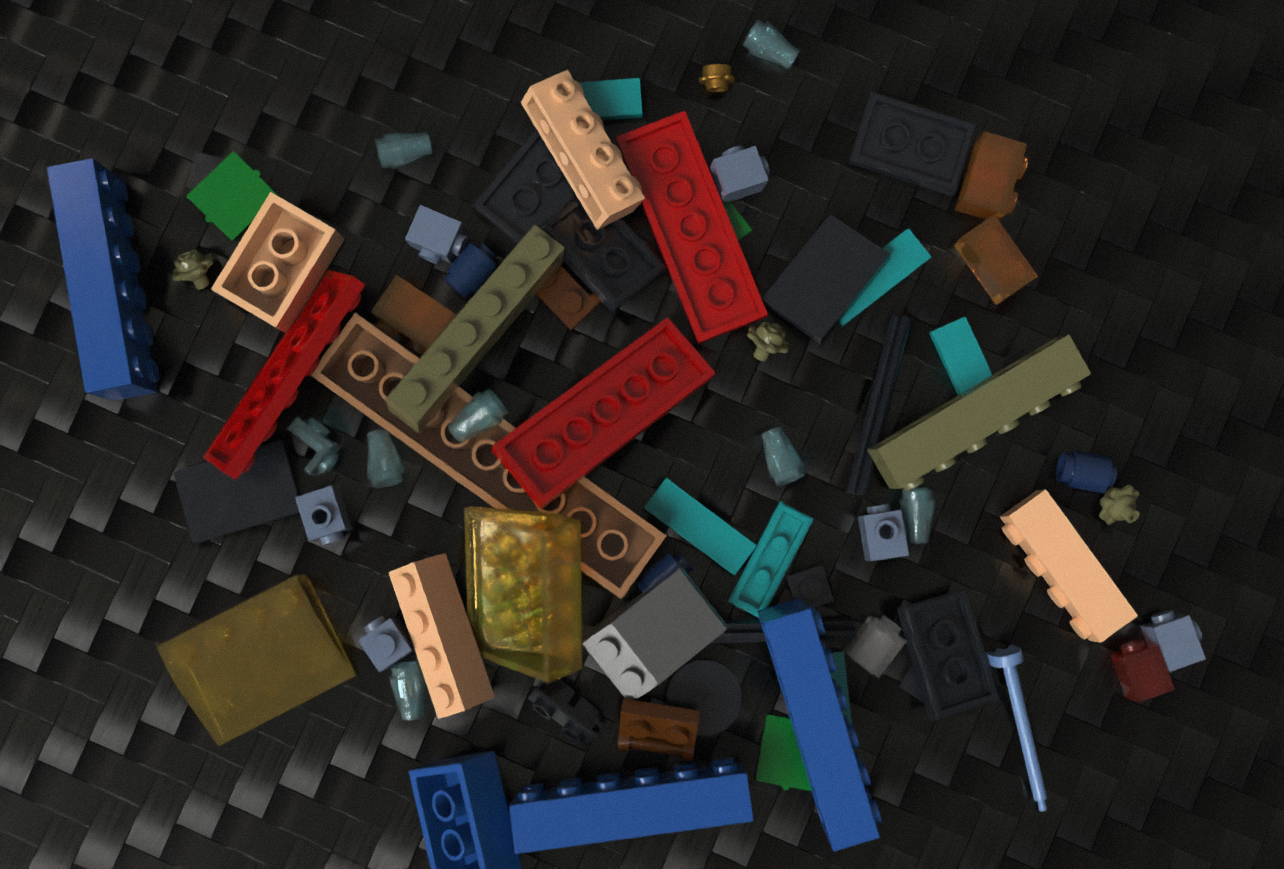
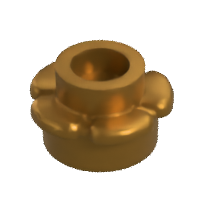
(717, 77)

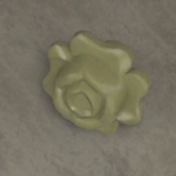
(193, 267)
(768, 339)
(1119, 505)

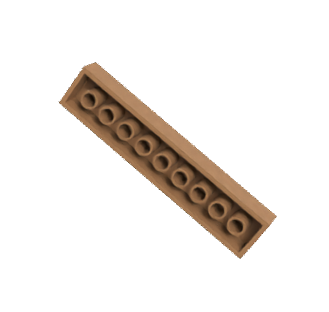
(365, 369)

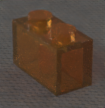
(992, 177)
(995, 259)
(411, 314)

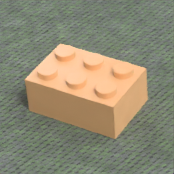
(278, 262)

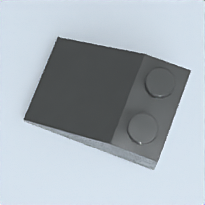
(654, 634)

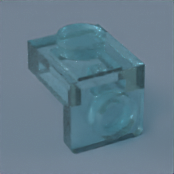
(315, 436)

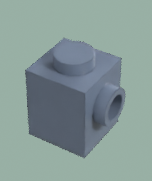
(739, 173)
(436, 236)
(324, 515)
(883, 533)
(1177, 638)
(386, 642)

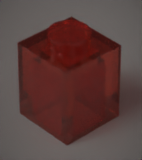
(1142, 670)

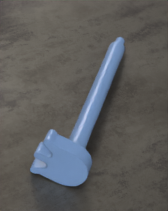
(1008, 660)

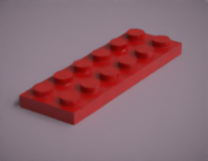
(692, 227)
(283, 372)
(603, 413)

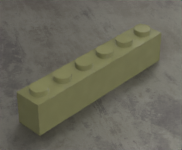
(475, 329)
(979, 412)

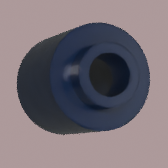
(471, 269)
(1086, 471)
(662, 568)

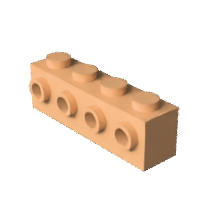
(582, 149)
(1067, 566)
(441, 635)

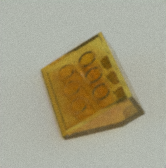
(525, 589)
(257, 659)

